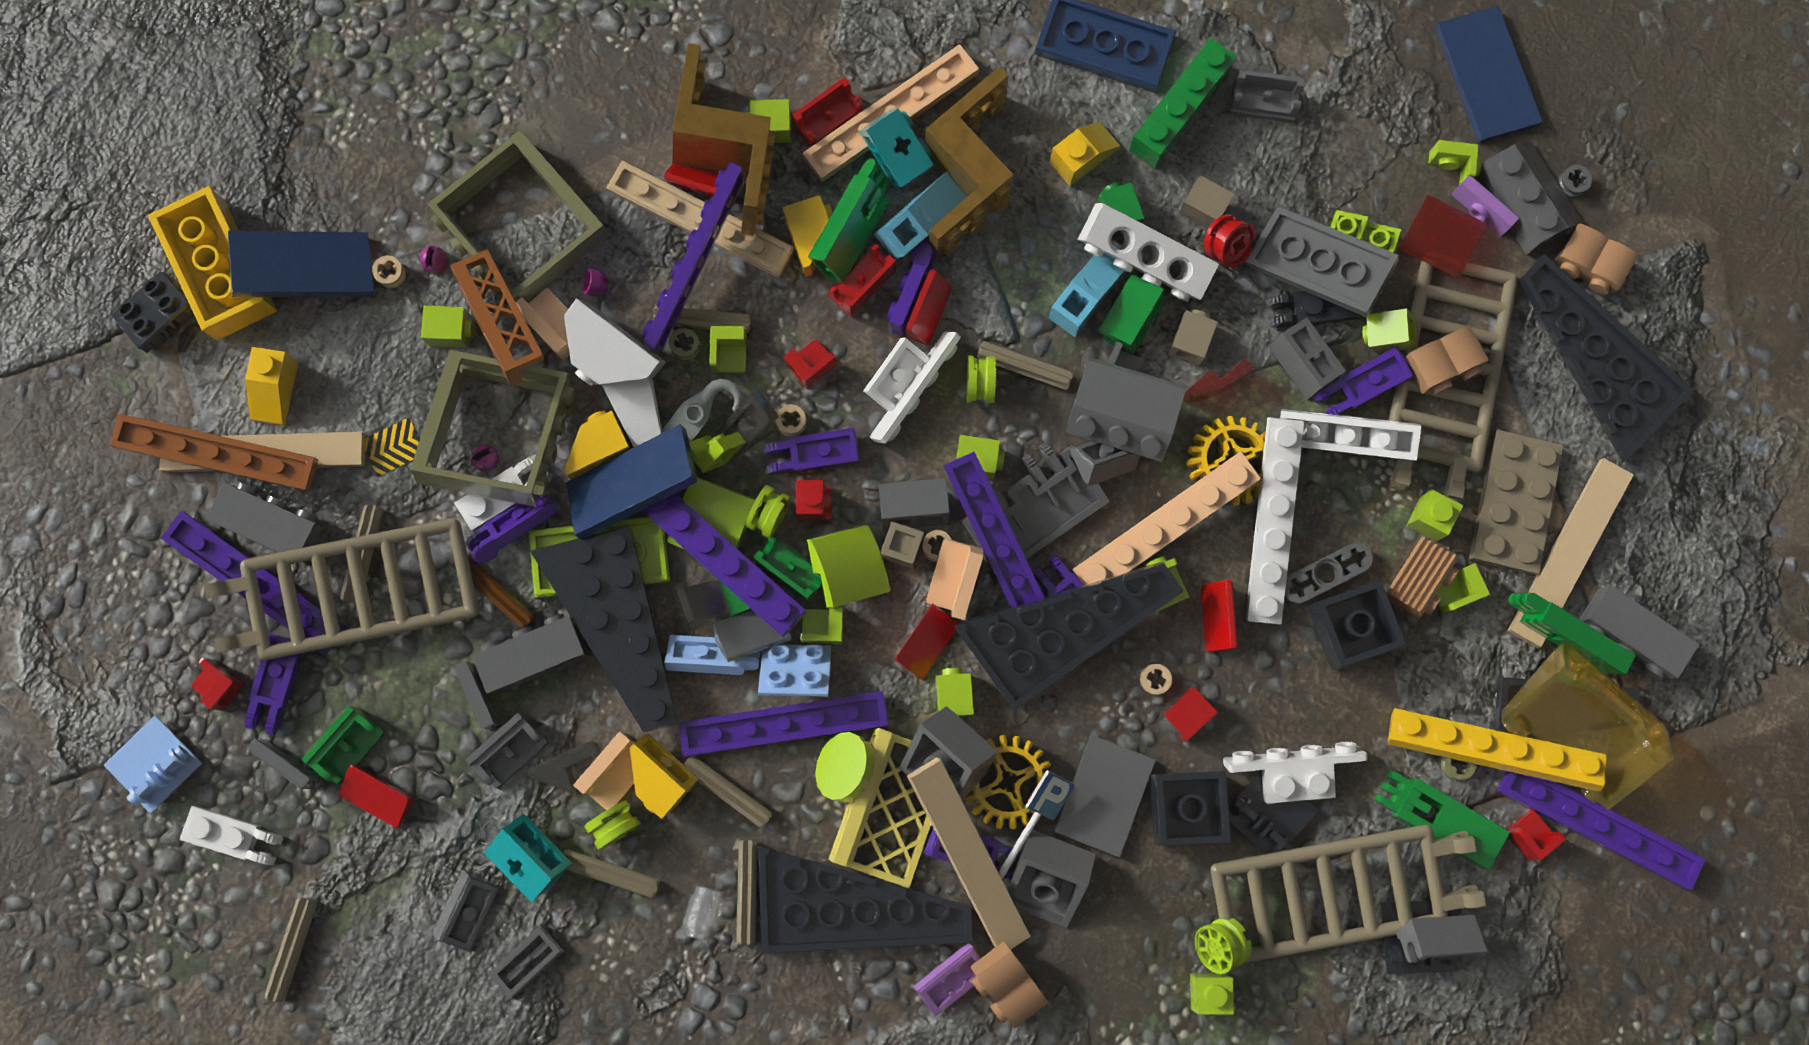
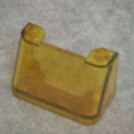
(1585, 709)

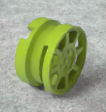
(981, 379)
(768, 511)
(616, 828)
(1224, 945)

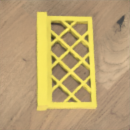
(858, 811)

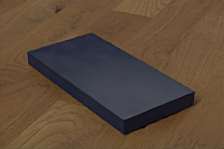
(1105, 43)
(1488, 74)
(300, 264)
(631, 482)

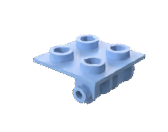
(795, 670)
(152, 764)

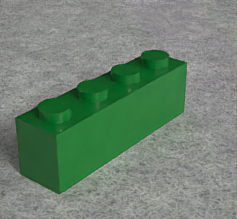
(1182, 103)

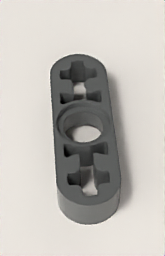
(1351, 571)

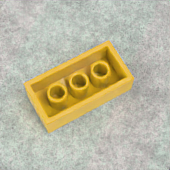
(197, 247)

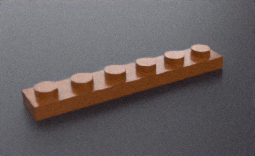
(214, 452)

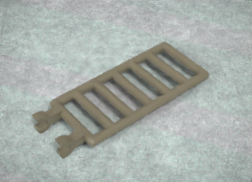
(1458, 463)
(352, 548)
(1431, 848)

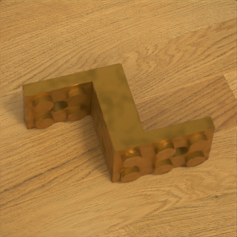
(717, 136)
(969, 163)

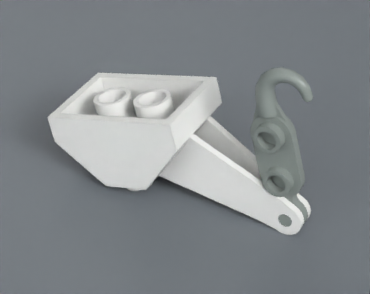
(626, 369)

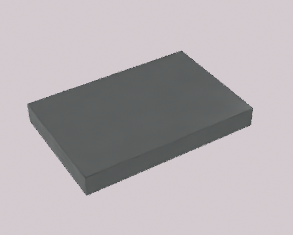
(1105, 795)

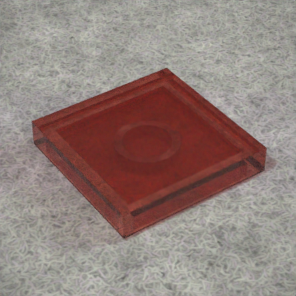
(1443, 236)

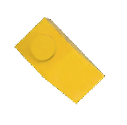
(1082, 152)
(805, 224)
(270, 385)
(596, 443)
(659, 776)

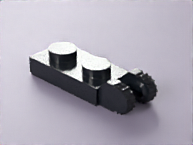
(1308, 306)

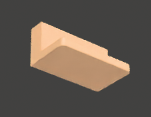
(547, 319)
(955, 577)
(610, 773)

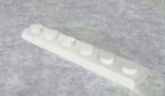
(1274, 520)

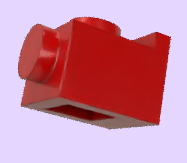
(813, 500)

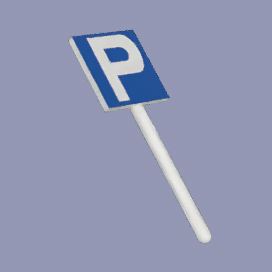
(1045, 801)

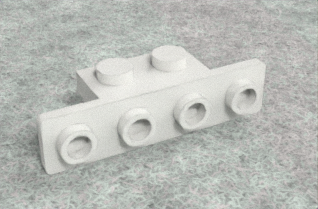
(903, 380)
(1296, 774)

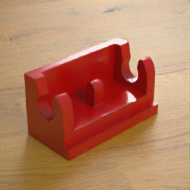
(827, 112)
(863, 281)

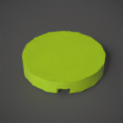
(844, 767)

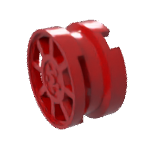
(1230, 242)

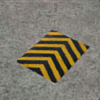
(392, 446)

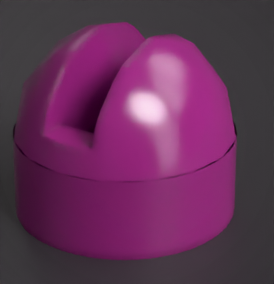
(439, 260)
(595, 283)
(487, 462)

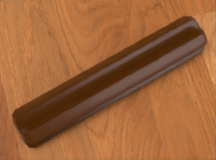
(499, 596)

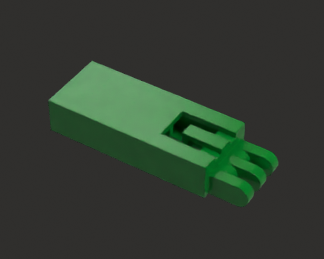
(851, 223)
(1562, 627)
(1451, 818)

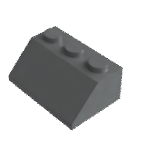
(1531, 192)
(1125, 409)

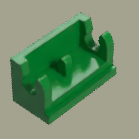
(1132, 314)
(789, 568)
(343, 744)

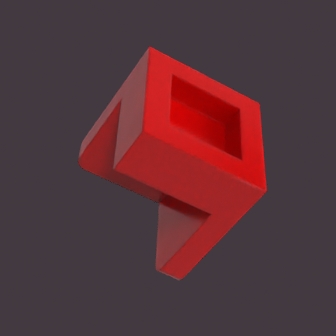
(810, 363)
(216, 685)
(1190, 713)
(1533, 836)

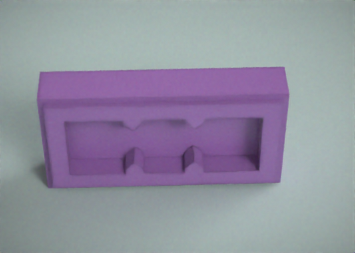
(1484, 205)
(948, 980)

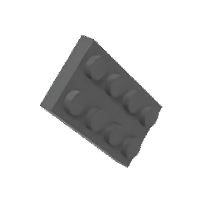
(1322, 261)

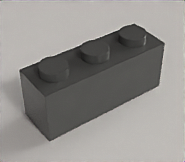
(263, 520)
(1655, 642)
(530, 654)

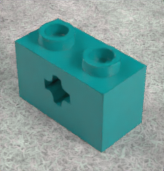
(882, 138)
(527, 857)

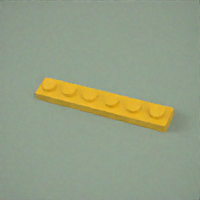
(1497, 749)

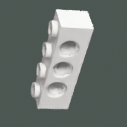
(1195, 268)
(1357, 434)

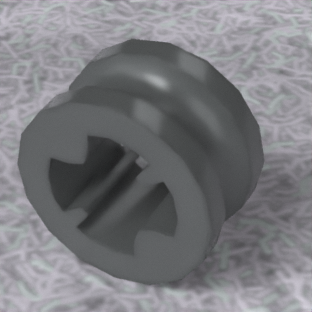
(1582, 176)

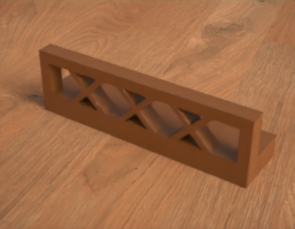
(488, 324)

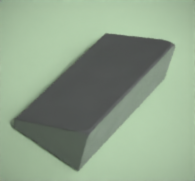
(1102, 462)
(745, 635)
(465, 911)

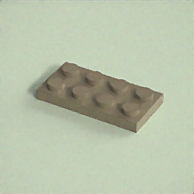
(1516, 502)

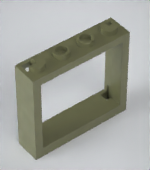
(486, 172)
(441, 413)

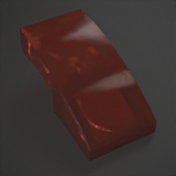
(1212, 385)

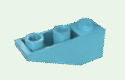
(918, 216)
(1085, 293)

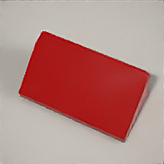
(692, 178)
(928, 308)
(1219, 616)
(926, 642)
(375, 795)

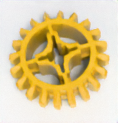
(1227, 448)
(1034, 769)

